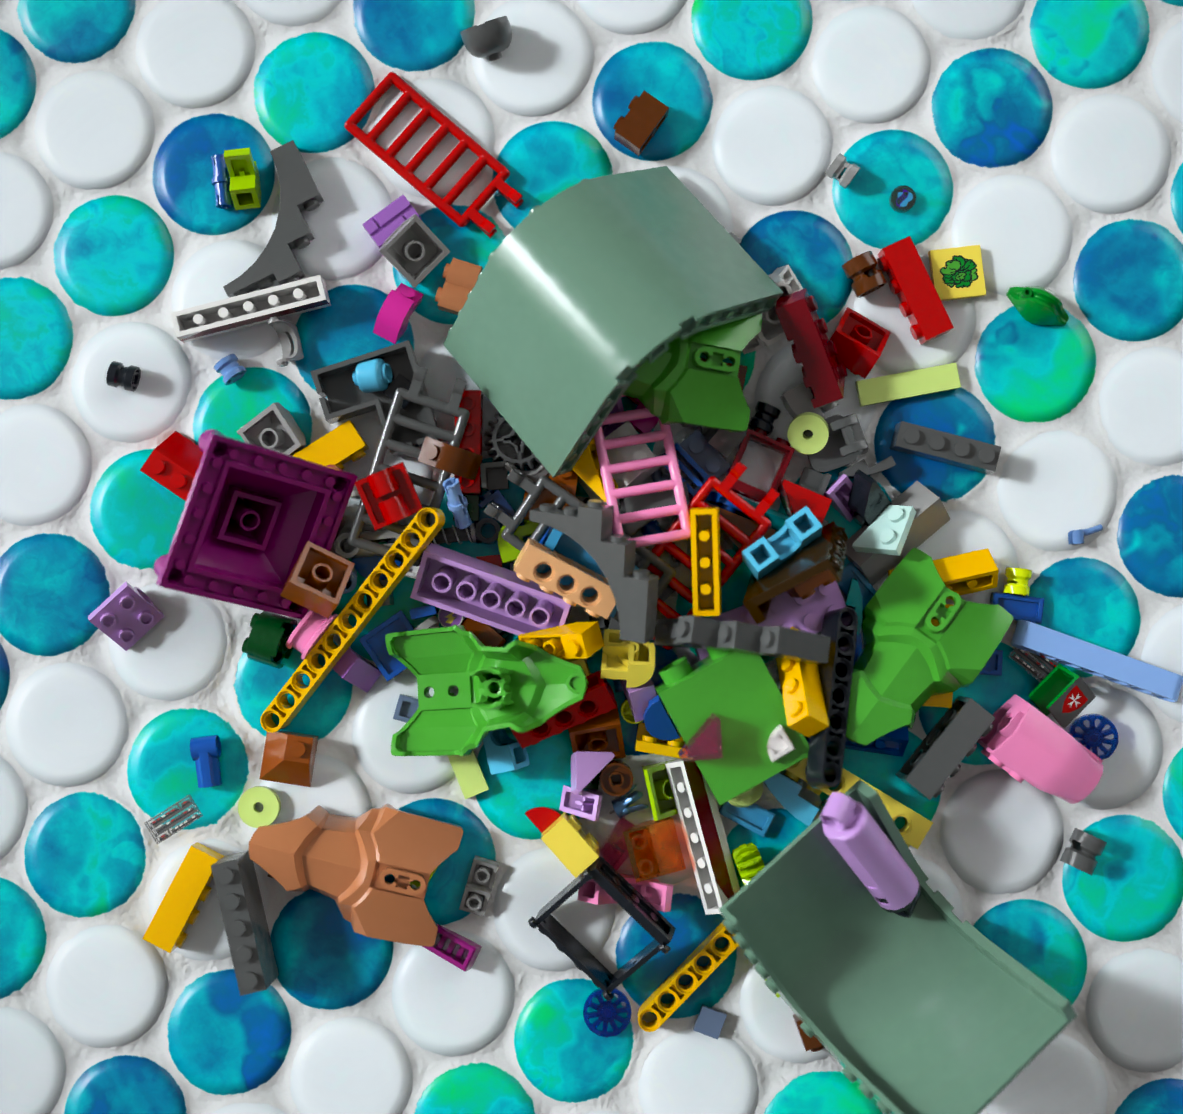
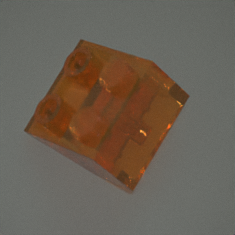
(654, 849)

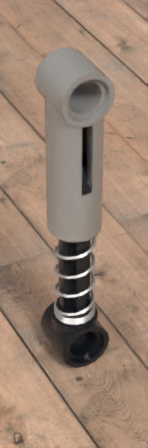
(445, 535)

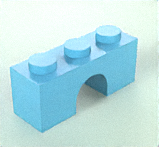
(791, 538)
(504, 753)

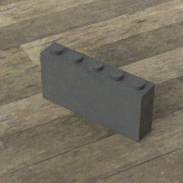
(245, 922)

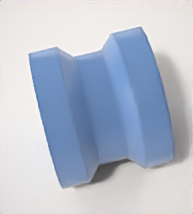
(230, 369)

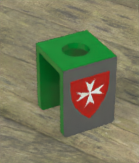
(1062, 695)

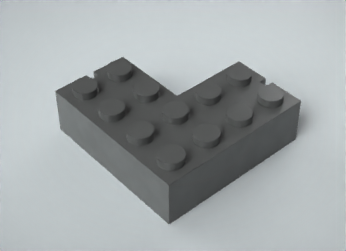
(348, 401)

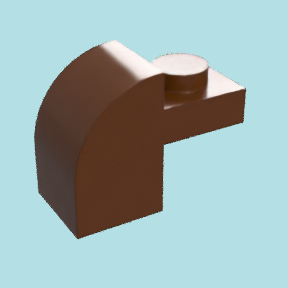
(450, 458)

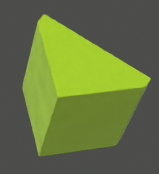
(659, 790)

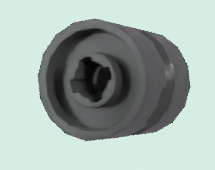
(1083, 851)

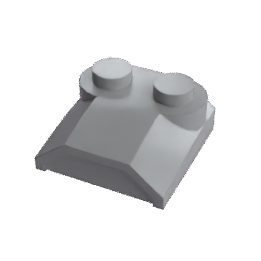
(413, 250)
(274, 430)

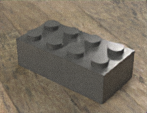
(946, 747)

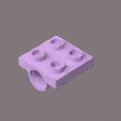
(126, 615)

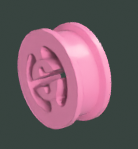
(309, 632)

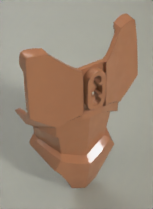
(350, 862)

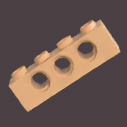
(535, 554)

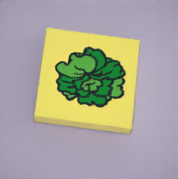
(957, 272)

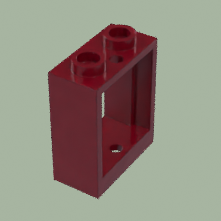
(779, 445)

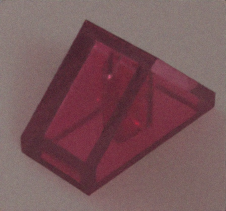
(705, 742)
(614, 847)

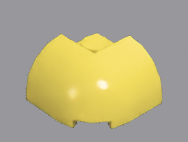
(627, 659)

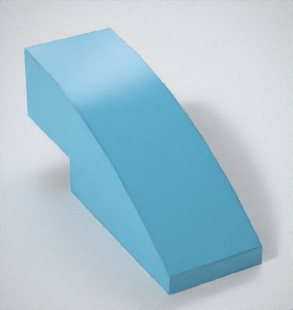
(786, 793)

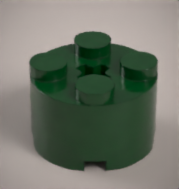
(269, 638)

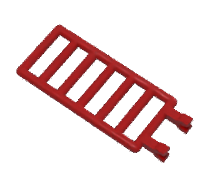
(406, 172)
(731, 563)

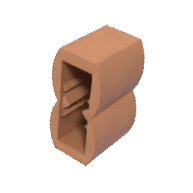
(460, 280)

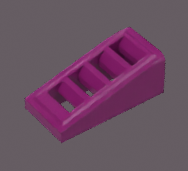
(464, 943)

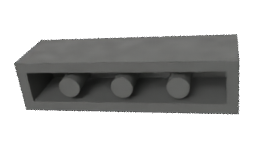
(945, 447)

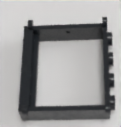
(630, 901)

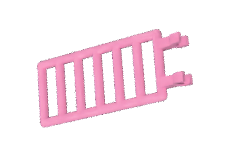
(669, 459)

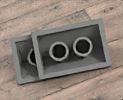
(928, 519)

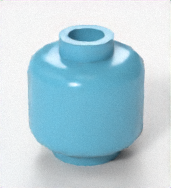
(372, 375)

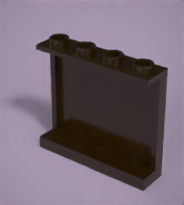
(821, 554)

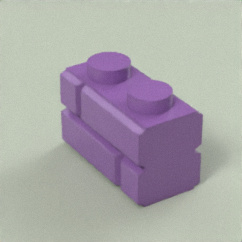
(388, 220)

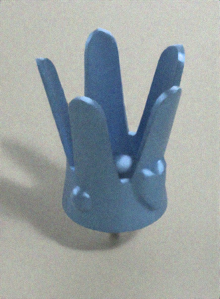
(622, 804)

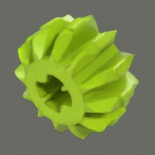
(747, 861)

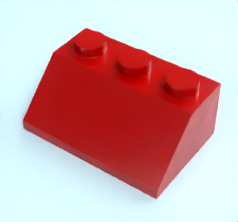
(174, 464)

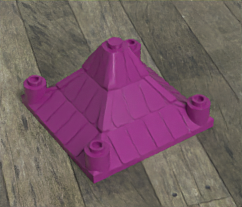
(251, 522)

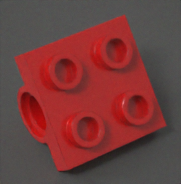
(389, 495)

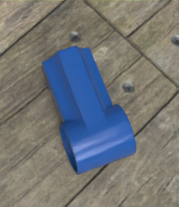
(206, 754)

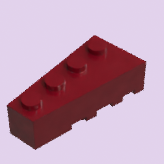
(812, 347)

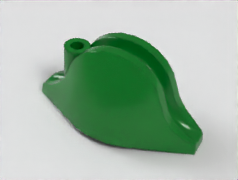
(1038, 305)

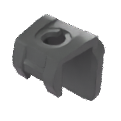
(843, 445)

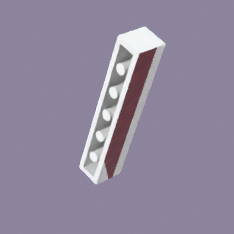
(250, 309)
(703, 835)

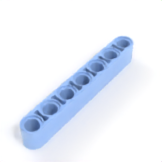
(1097, 661)

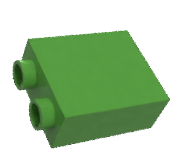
(749, 709)

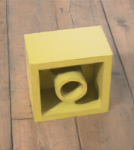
(571, 844)

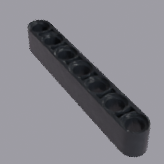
(828, 745)

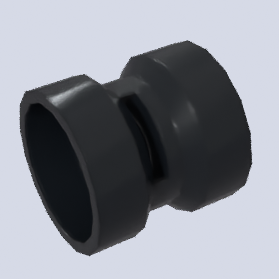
(123, 376)
(764, 417)

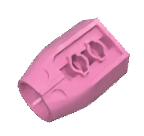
(1040, 752)

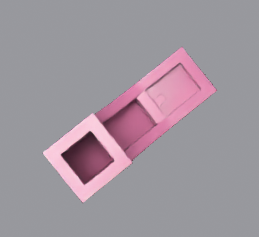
(655, 892)

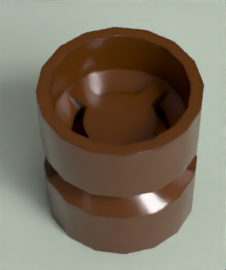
(864, 274)
(616, 778)

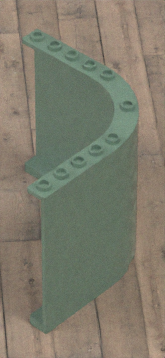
(593, 295)
(906, 1005)

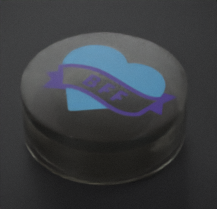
(902, 199)

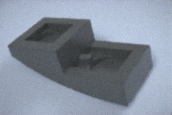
(861, 465)

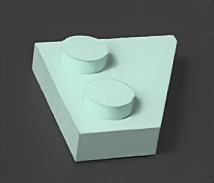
(887, 532)

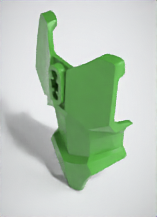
(696, 392)
(909, 657)
(496, 686)

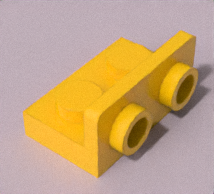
(647, 743)

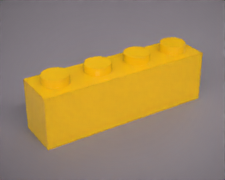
(336, 447)
(706, 561)
(967, 572)
(802, 696)
(183, 898)

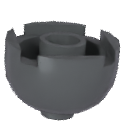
(488, 38)

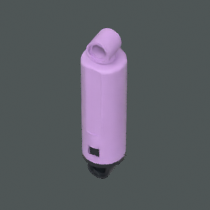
(870, 854)

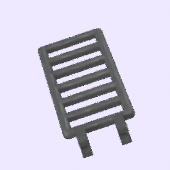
(385, 443)
(563, 497)

